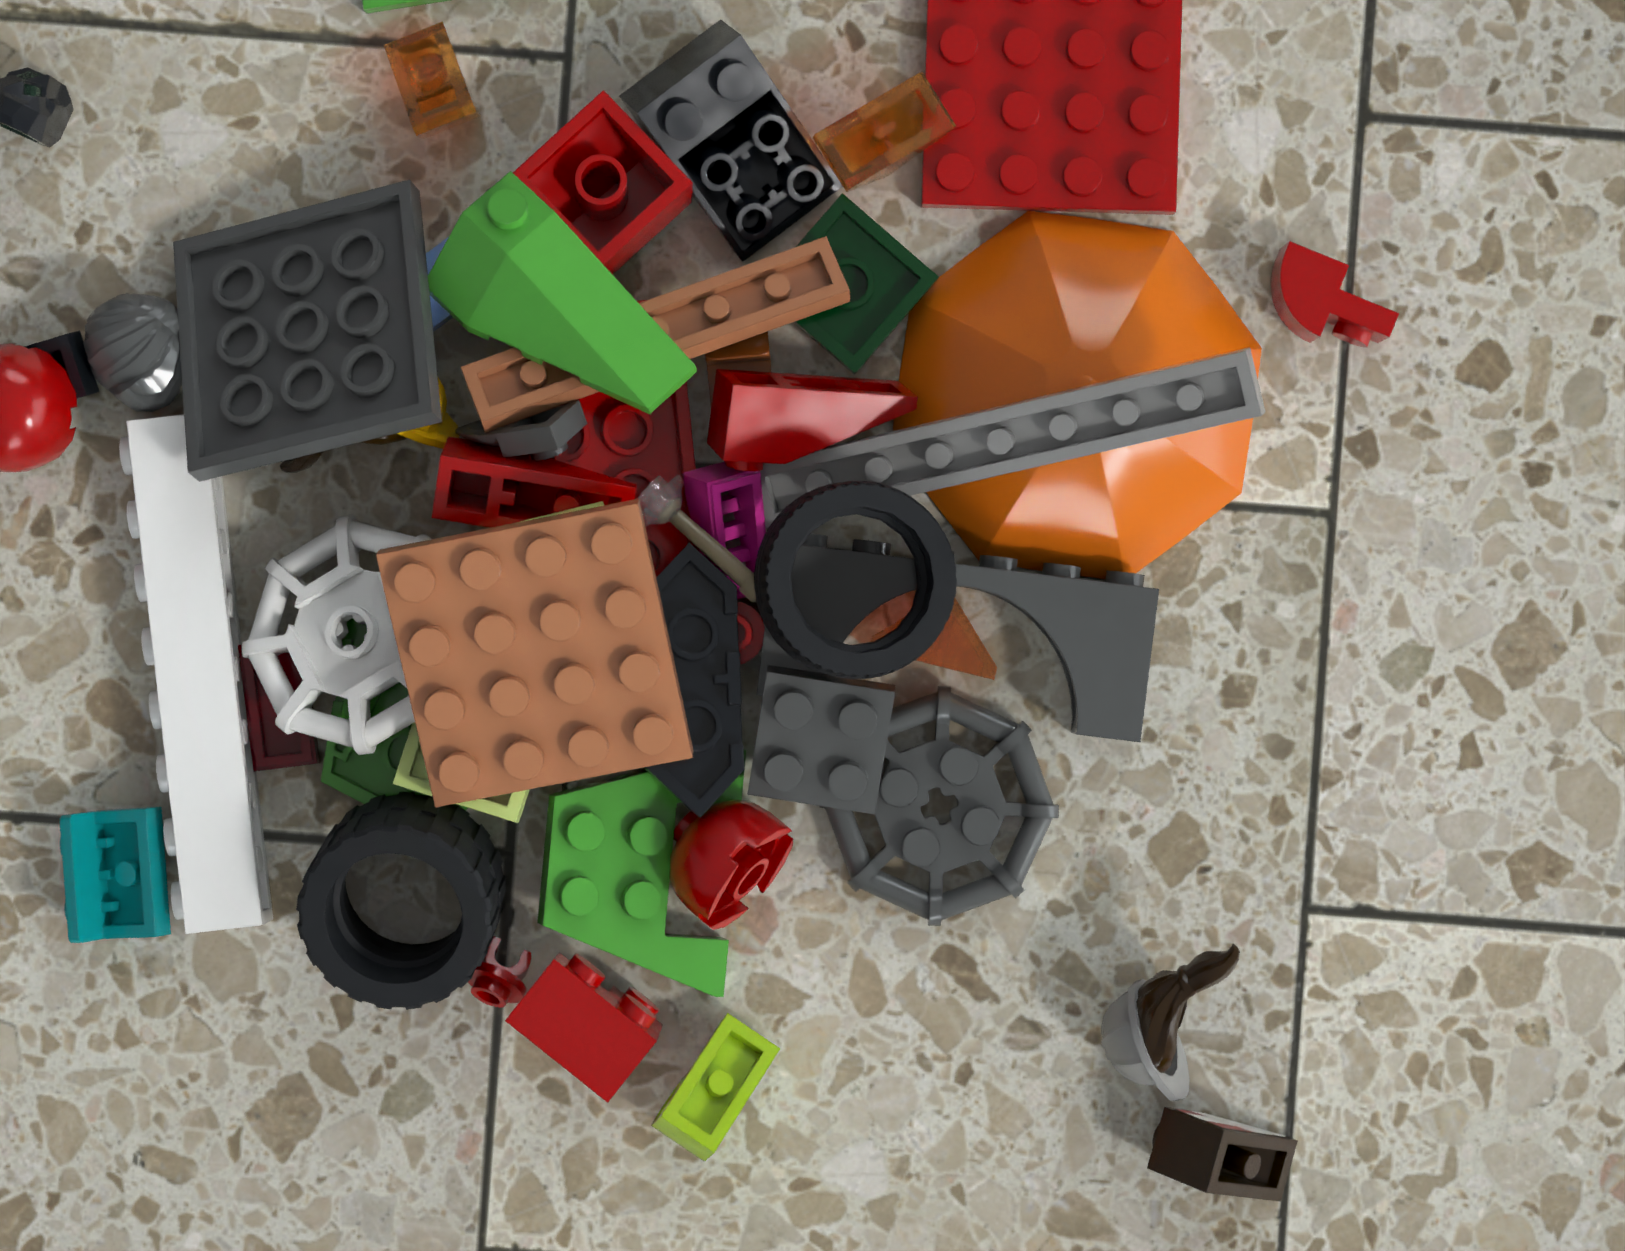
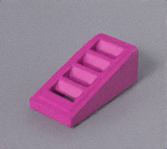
(745, 500)

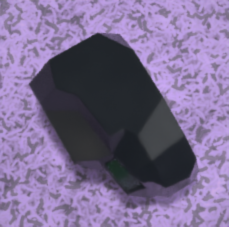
(34, 106)

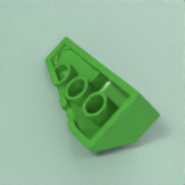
(535, 285)

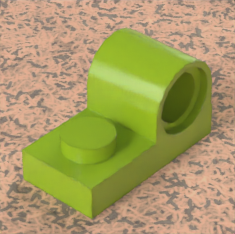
(715, 1088)

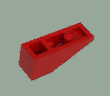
(789, 415)
(495, 491)

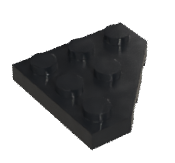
(703, 637)

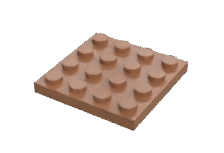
(536, 653)

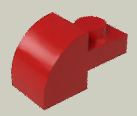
(1309, 295)

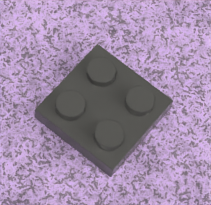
(821, 739)

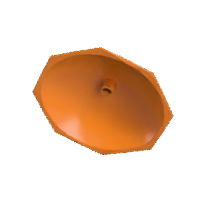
(1063, 309)

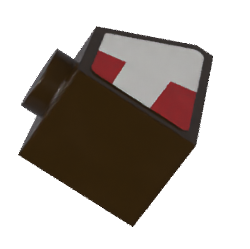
(1221, 1155)

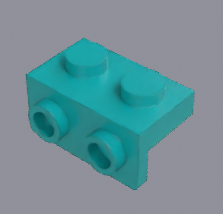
(114, 874)

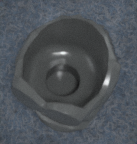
(136, 350)

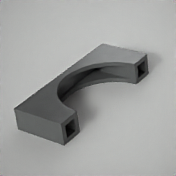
(1094, 626)

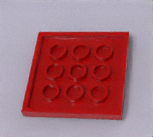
(1055, 105)

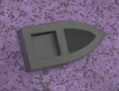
(539, 435)

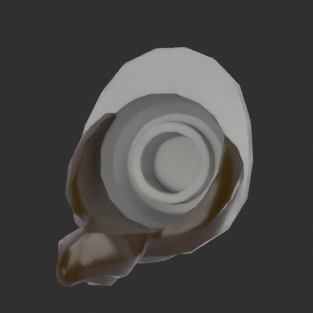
(1144, 1022)

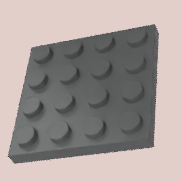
(305, 331)

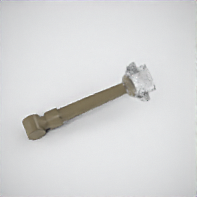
(662, 504)

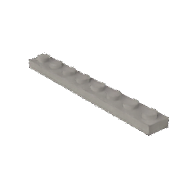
(1031, 431)

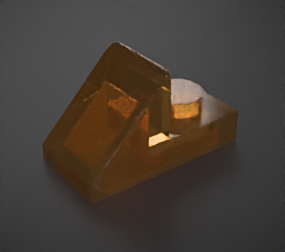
(431, 81)

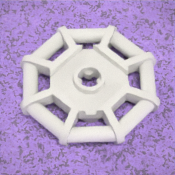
(317, 634)

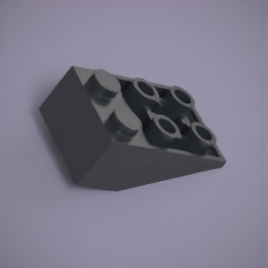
(732, 138)

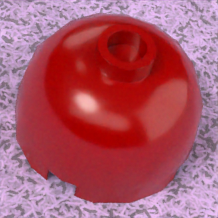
(33, 408)
(725, 858)

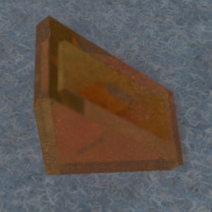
(884, 133)
(956, 646)

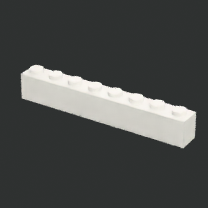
(198, 682)

